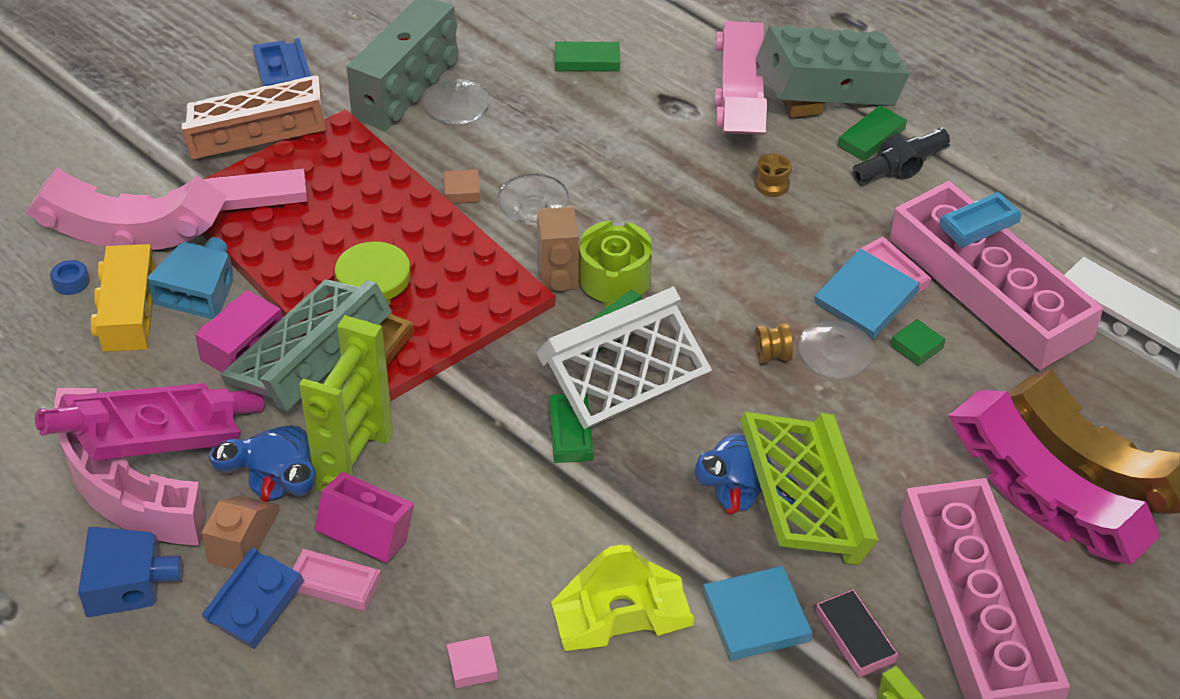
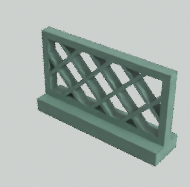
(311, 354)

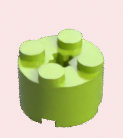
(614, 261)

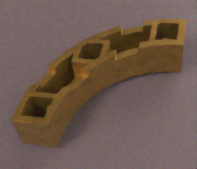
(1096, 452)

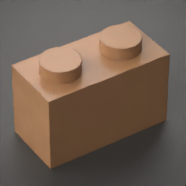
(558, 248)

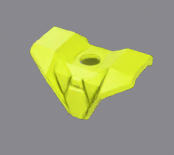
(615, 574)

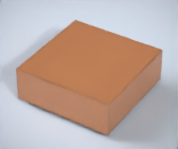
(462, 186)

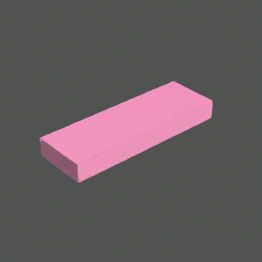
(261, 189)

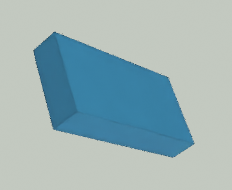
(980, 219)

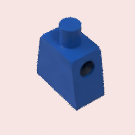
(123, 571)

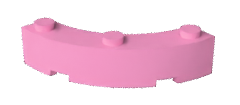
(741, 94)
(128, 220)
(130, 499)

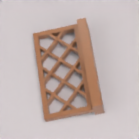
(256, 117)

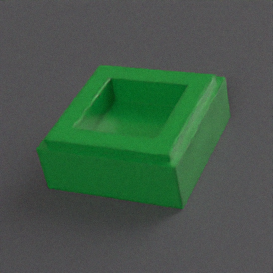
(918, 342)

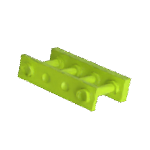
(363, 396)

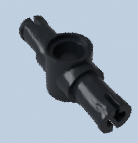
(901, 156)

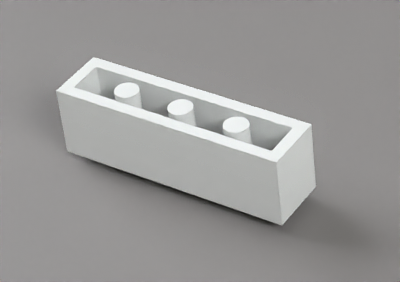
(1132, 315)

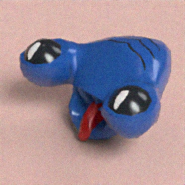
(275, 458)
(733, 474)

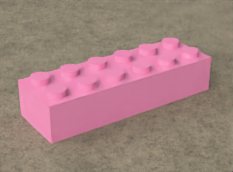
(998, 280)
(980, 594)

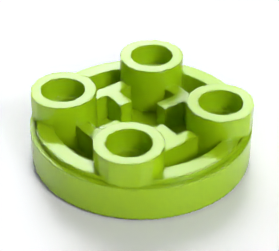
(376, 263)

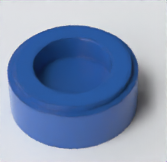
(69, 277)

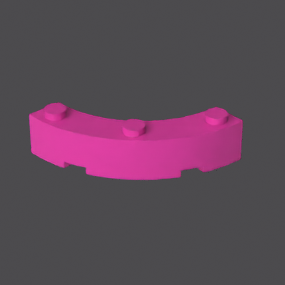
(1047, 488)

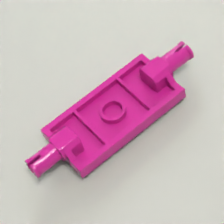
(149, 419)

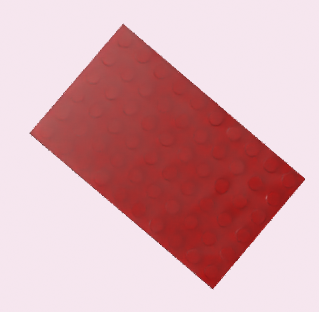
(360, 191)

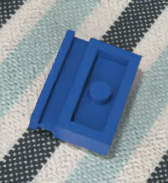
(280, 62)
(253, 598)

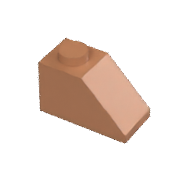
(236, 528)

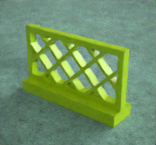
(832, 481)

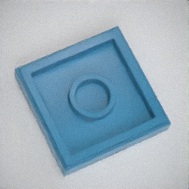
(867, 293)
(757, 613)

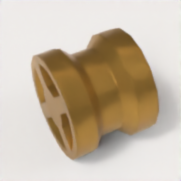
(773, 175)
(773, 343)

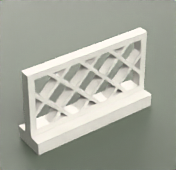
(616, 326)

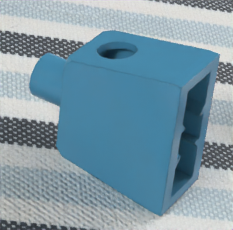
(193, 279)

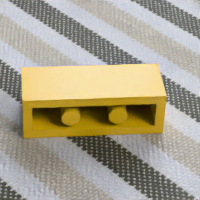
(124, 298)

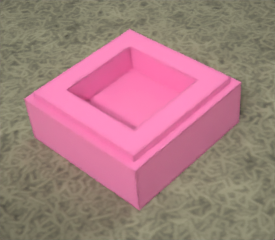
(472, 662)

